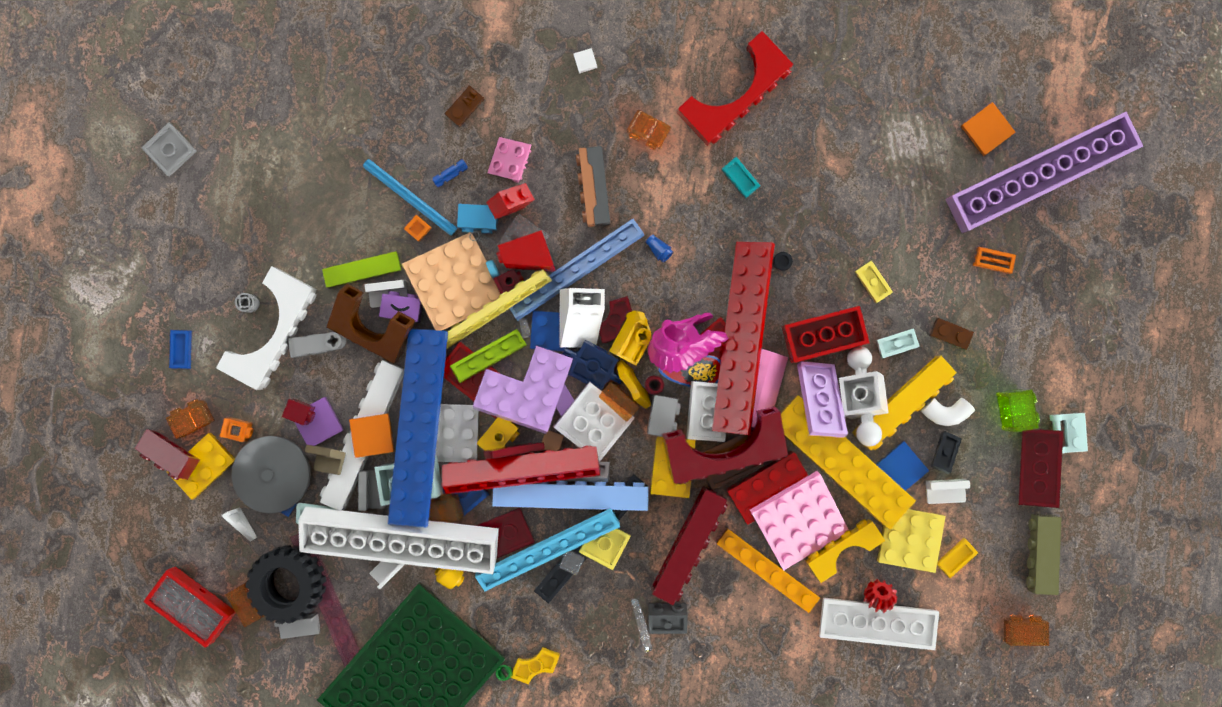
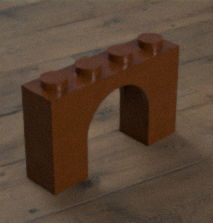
(346, 322)

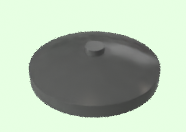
(271, 474)

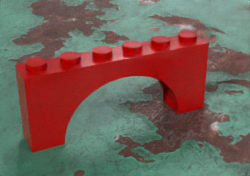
(711, 121)

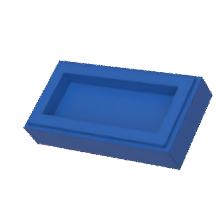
(180, 349)

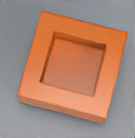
(417, 228)

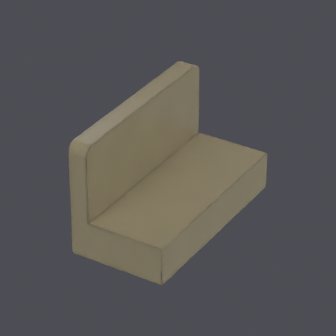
(327, 459)

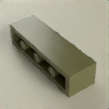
(1044, 554)

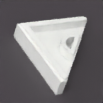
(239, 521)

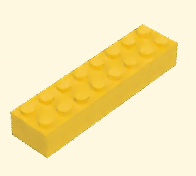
(847, 467)

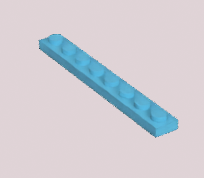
(549, 549)

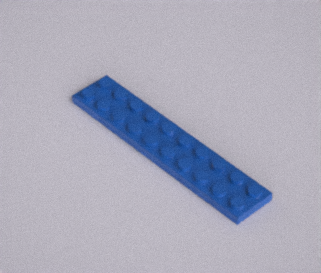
(418, 428)

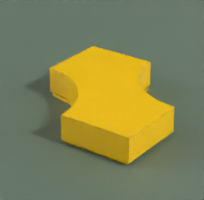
(638, 392)
(528, 668)

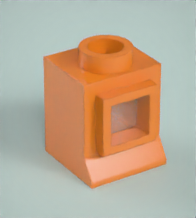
(236, 429)

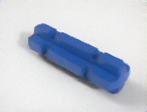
(450, 173)

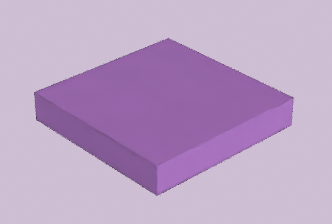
(323, 425)

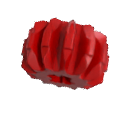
(880, 596)

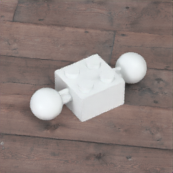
(864, 396)

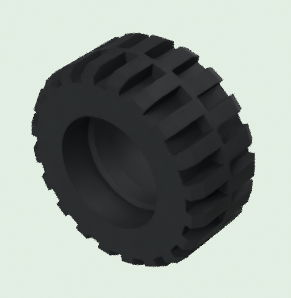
(263, 591)

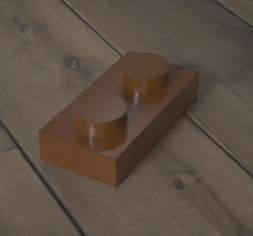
(951, 333)

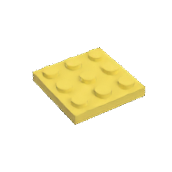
(913, 541)

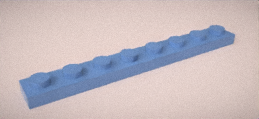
(580, 266)

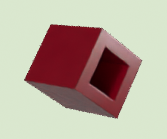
(299, 412)

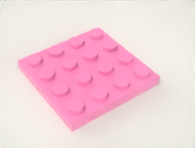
(799, 520)

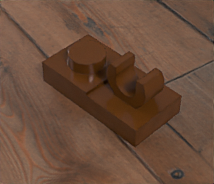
(464, 106)

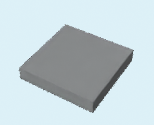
(169, 149)

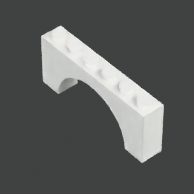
(293, 299)

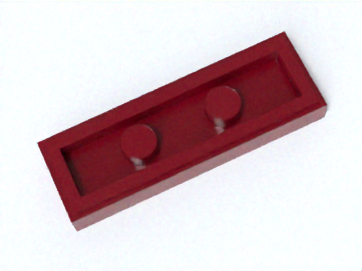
(514, 450)

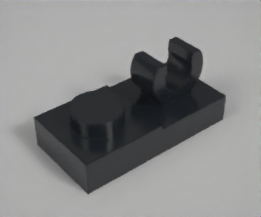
(946, 452)

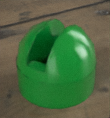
(501, 675)

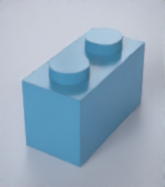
(476, 217)

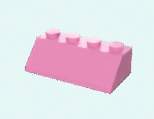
(769, 380)

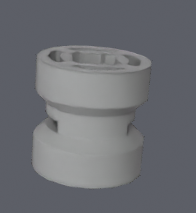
(250, 300)

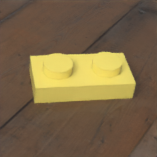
(873, 282)

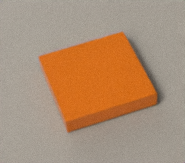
(988, 129)
(371, 435)

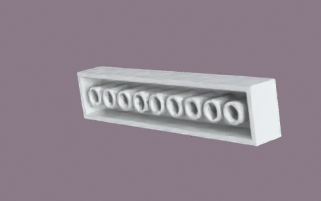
(374, 539)

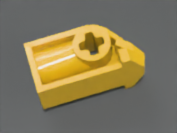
(628, 343)

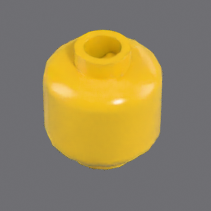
(449, 577)

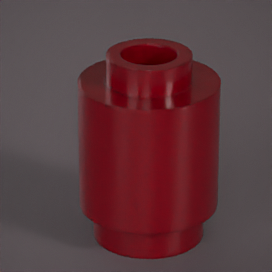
(658, 389)

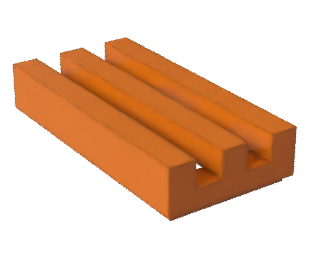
(978, 257)

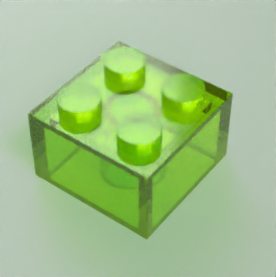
(1018, 410)

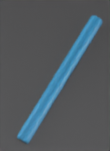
(409, 197)

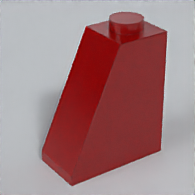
(526, 253)

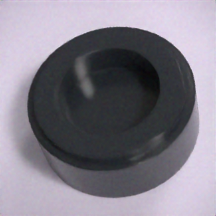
(782, 261)

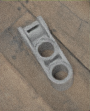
(315, 344)

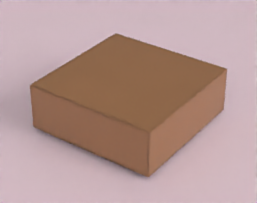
(552, 440)

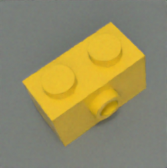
(499, 434)

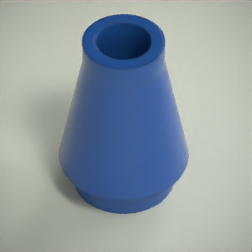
(660, 249)

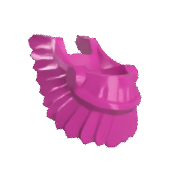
(680, 345)

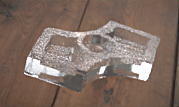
(641, 625)

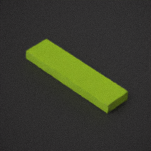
(361, 269)
(488, 356)

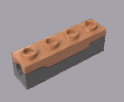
(594, 186)

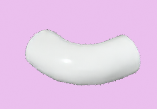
(947, 415)

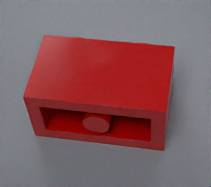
(510, 200)

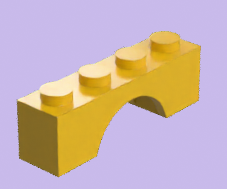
(824, 562)

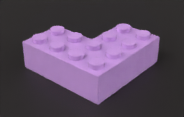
(526, 402)

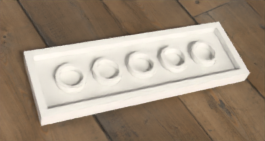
(897, 627)

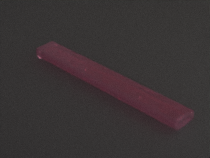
(335, 616)

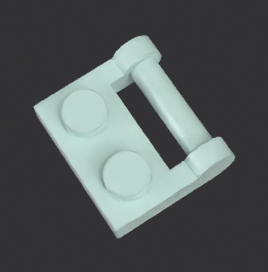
(1074, 431)

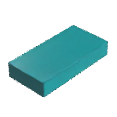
(740, 177)

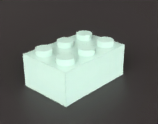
(384, 479)

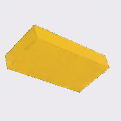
(957, 558)

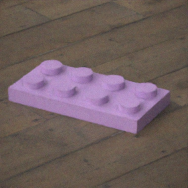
(822, 399)

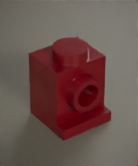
(501, 284)

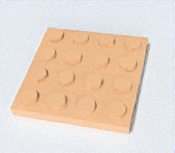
(452, 281)

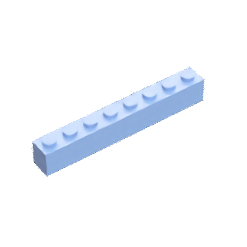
(574, 496)

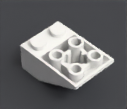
(580, 315)

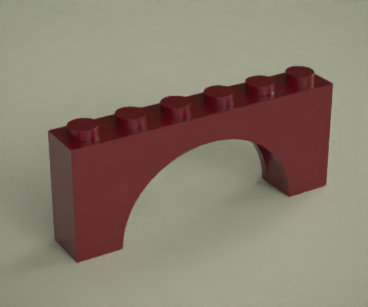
(764, 444)

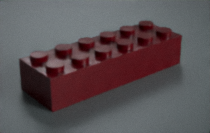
(688, 545)

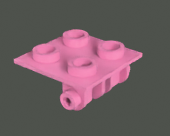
(509, 159)

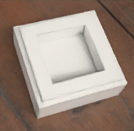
(585, 60)

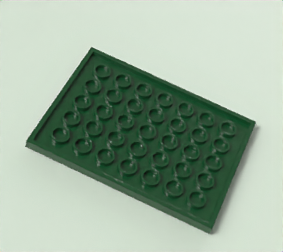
(416, 660)

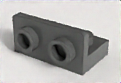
(667, 618)

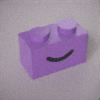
(392, 303)

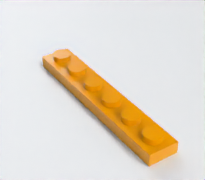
(768, 570)

